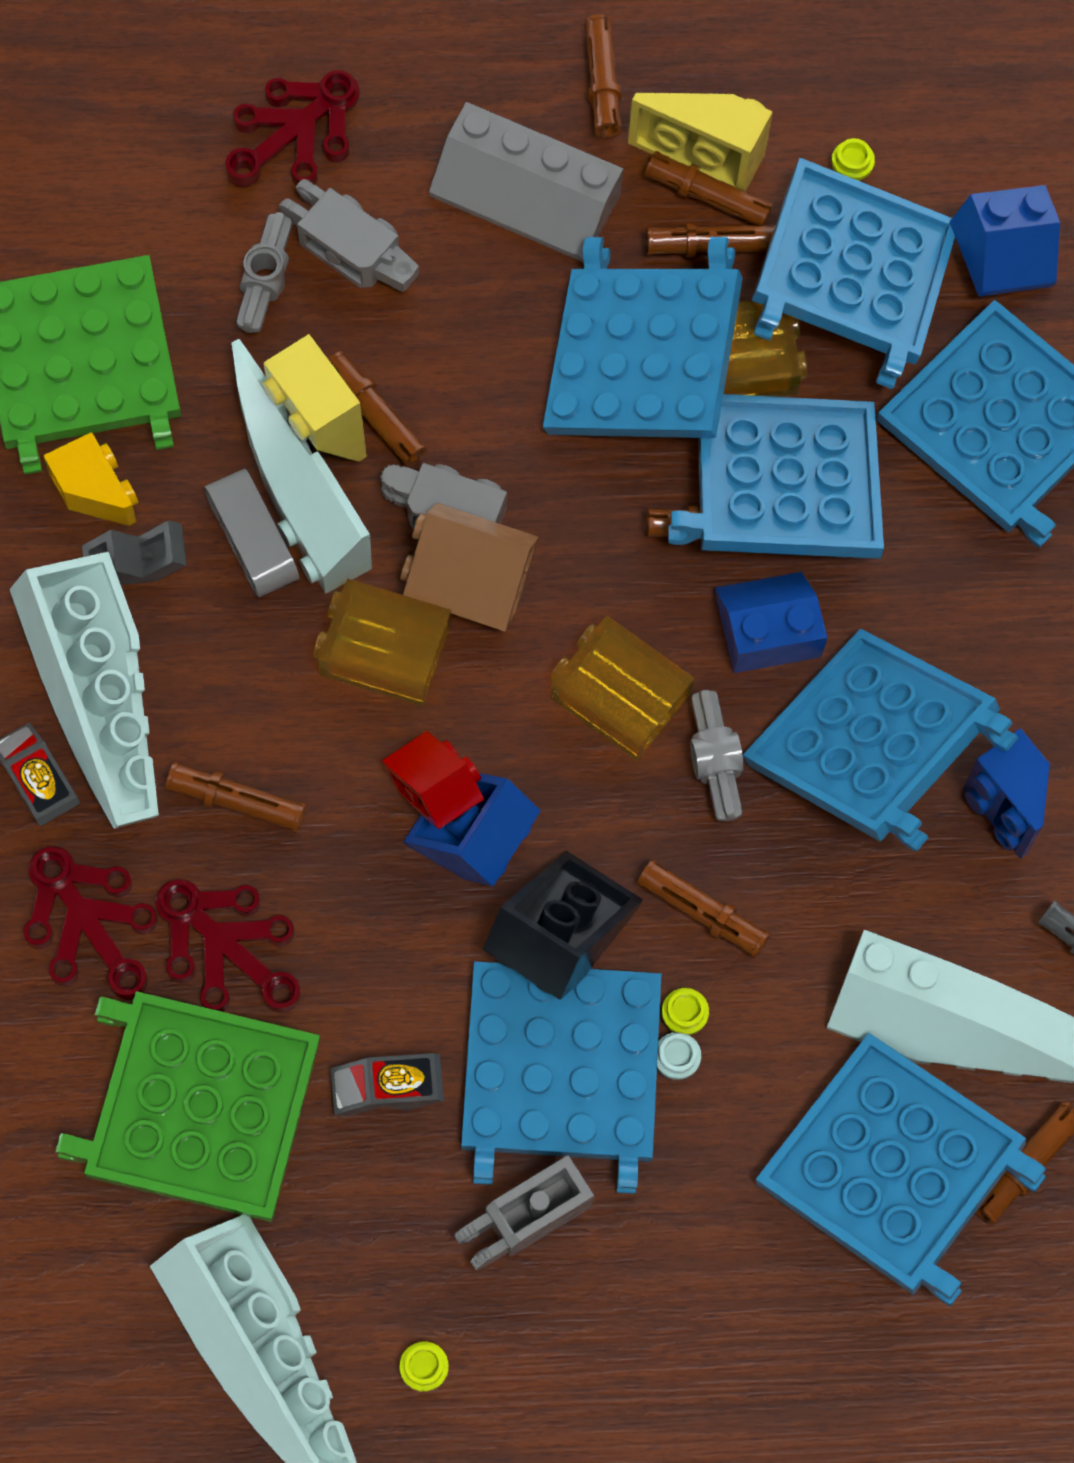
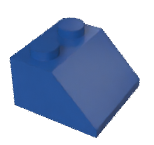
(1009, 239)
(771, 622)
(483, 837)

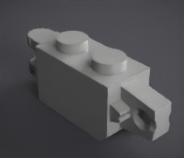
(349, 238)

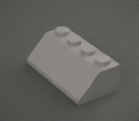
(525, 181)

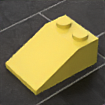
(710, 130)
(317, 399)

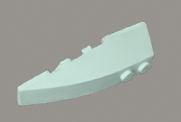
(301, 486)
(92, 677)
(949, 1014)
(249, 1336)

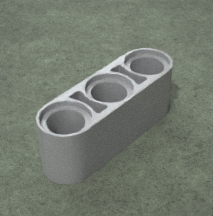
(251, 533)

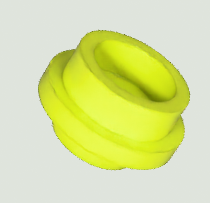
(853, 159)
(685, 1011)
(424, 1366)

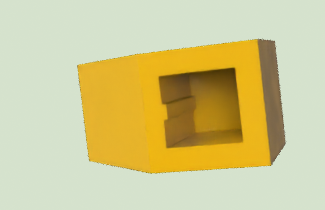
(88, 483)

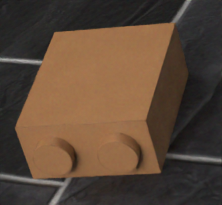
(469, 565)

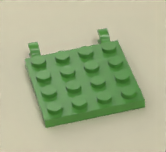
(83, 356)
(198, 1105)

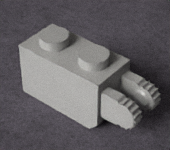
(442, 484)
(530, 1211)

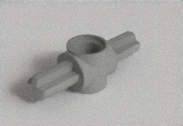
(263, 289)
(716, 755)

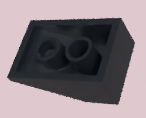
(560, 924)

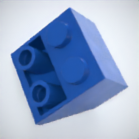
(1011, 792)

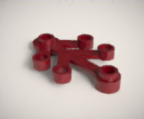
(295, 124)
(84, 915)
(224, 940)

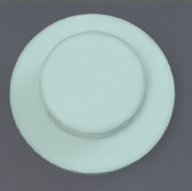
(678, 1056)

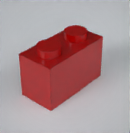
(434, 779)

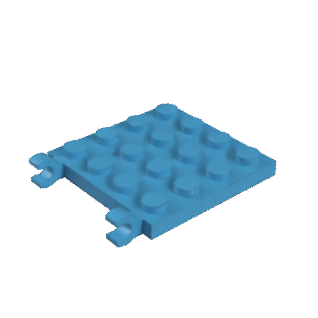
(854, 265)
(644, 348)
(993, 419)
(788, 480)
(876, 736)
(562, 1071)
(895, 1166)

